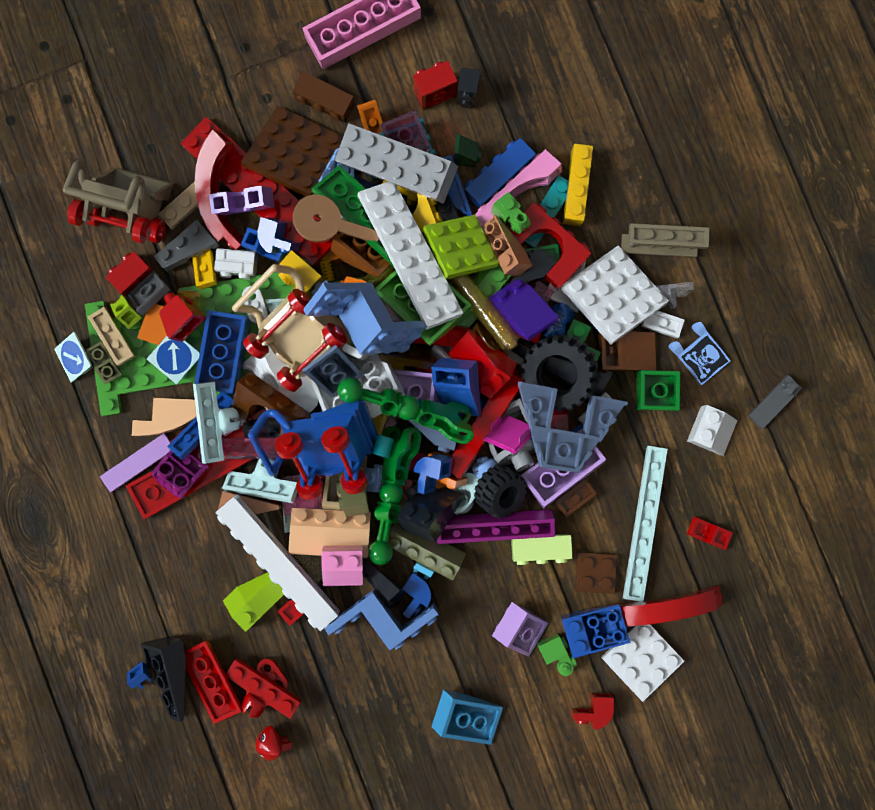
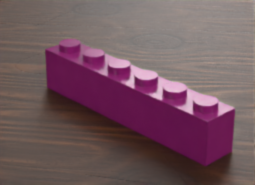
(488, 528)

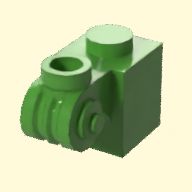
(509, 211)
(554, 649)

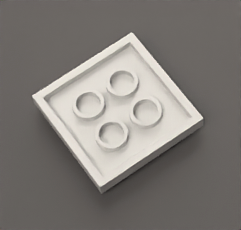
(644, 661)

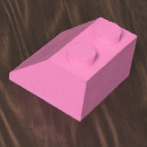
(342, 565)

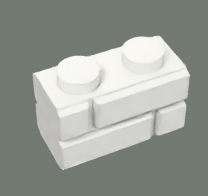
(236, 263)

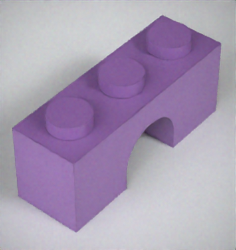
(238, 202)

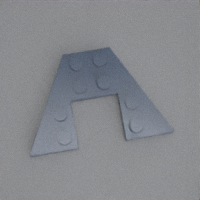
(563, 448)

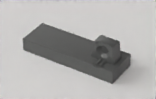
(774, 401)

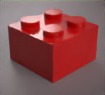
(435, 84)

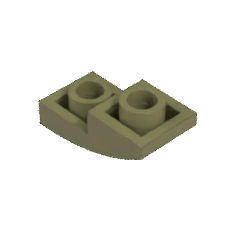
(103, 362)

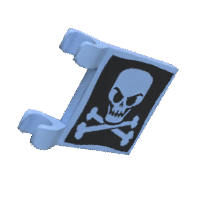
(703, 356)

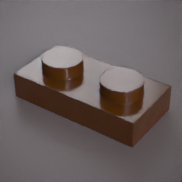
(575, 497)

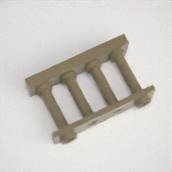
(665, 240)

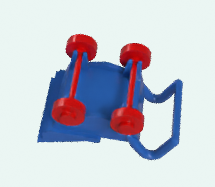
(322, 445)

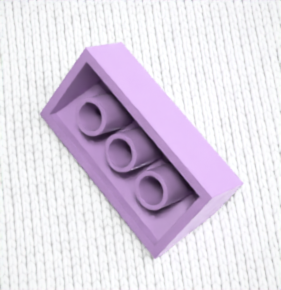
(551, 484)

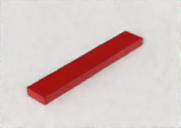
(495, 407)

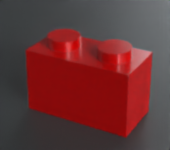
(128, 273)

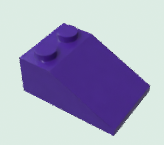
(523, 309)

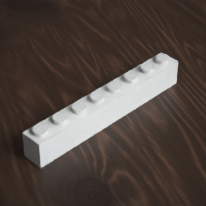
(278, 562)

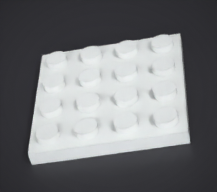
(614, 294)

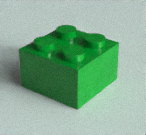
(658, 391)

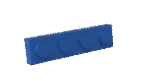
(189, 437)

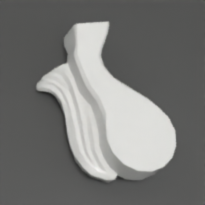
(267, 370)

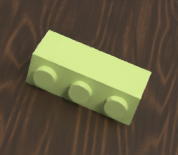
(542, 549)

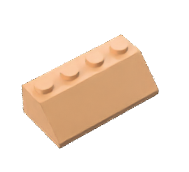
(318, 528)

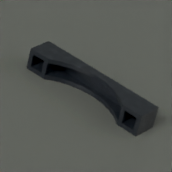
(540, 267)

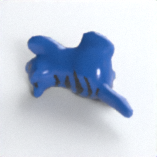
(565, 316)

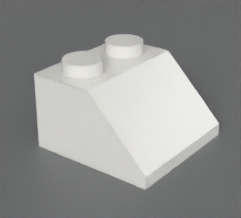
(712, 429)

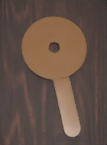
(329, 223)

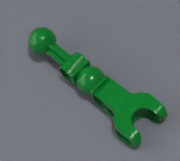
(426, 412)
(394, 475)

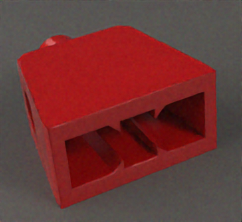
(180, 317)

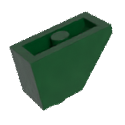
(466, 152)

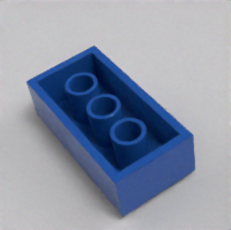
(222, 350)

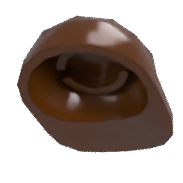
(481, 331)

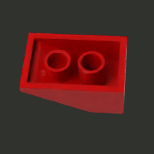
(493, 365)

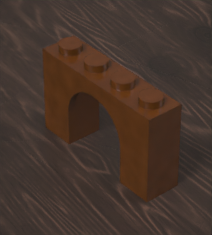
(253, 391)

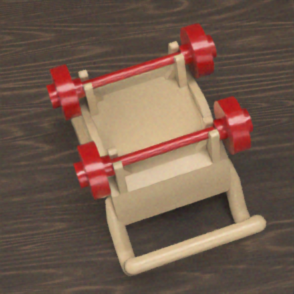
(291, 333)

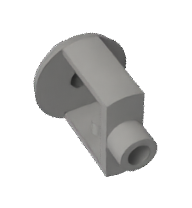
(523, 458)

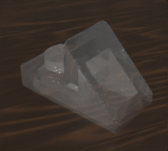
(670, 290)

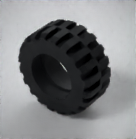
(577, 353)

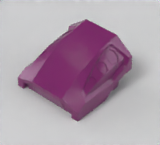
(178, 474)

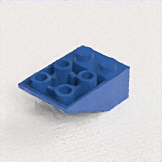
(457, 382)
(595, 630)

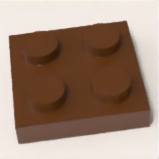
(595, 572)

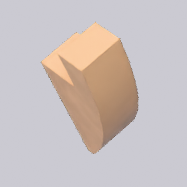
(166, 417)

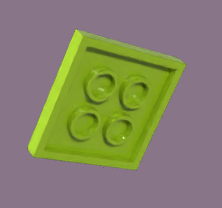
(460, 246)

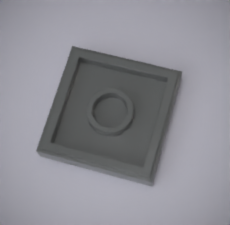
(147, 292)

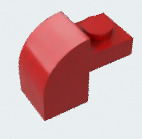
(600, 713)

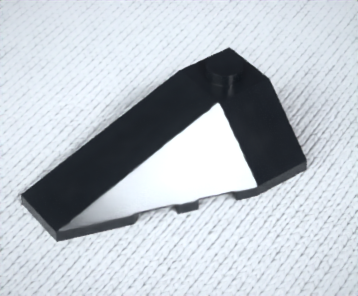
(169, 666)

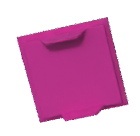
(509, 434)

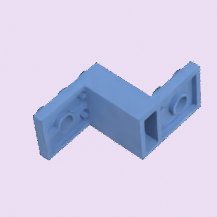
(364, 317)
(383, 620)

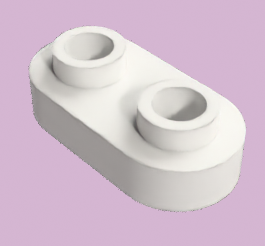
(258, 302)

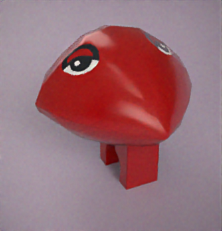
(270, 744)

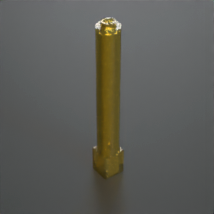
(484, 310)

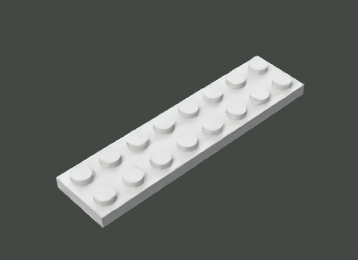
(410, 254)

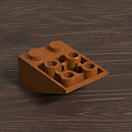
(630, 353)

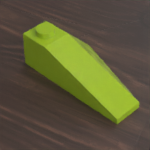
(252, 600)

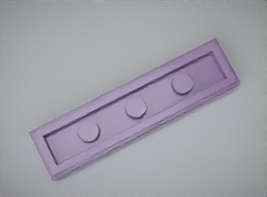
(136, 463)

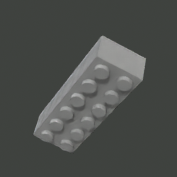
(396, 163)

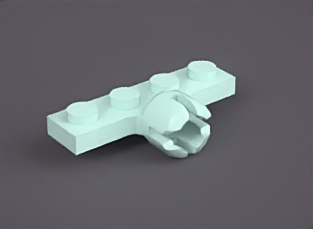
(212, 421)
(261, 484)

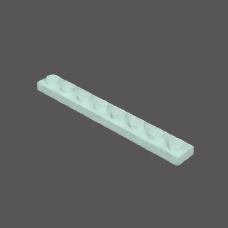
(645, 523)

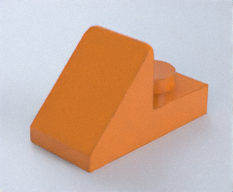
(370, 116)

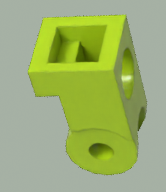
(125, 312)

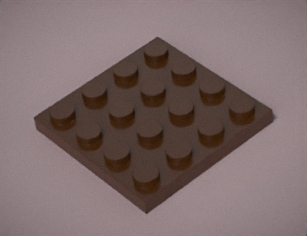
(292, 151)

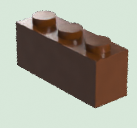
(323, 97)

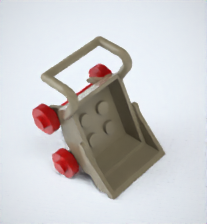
(123, 191)

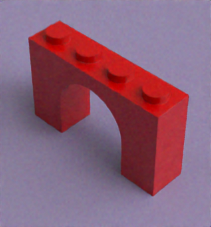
(572, 252)

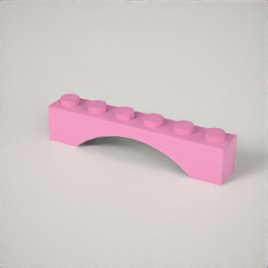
(539, 172)

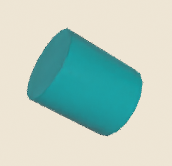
(383, 446)

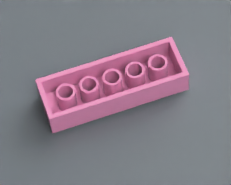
(357, 27)

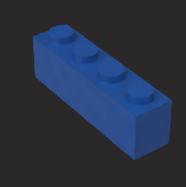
(503, 168)

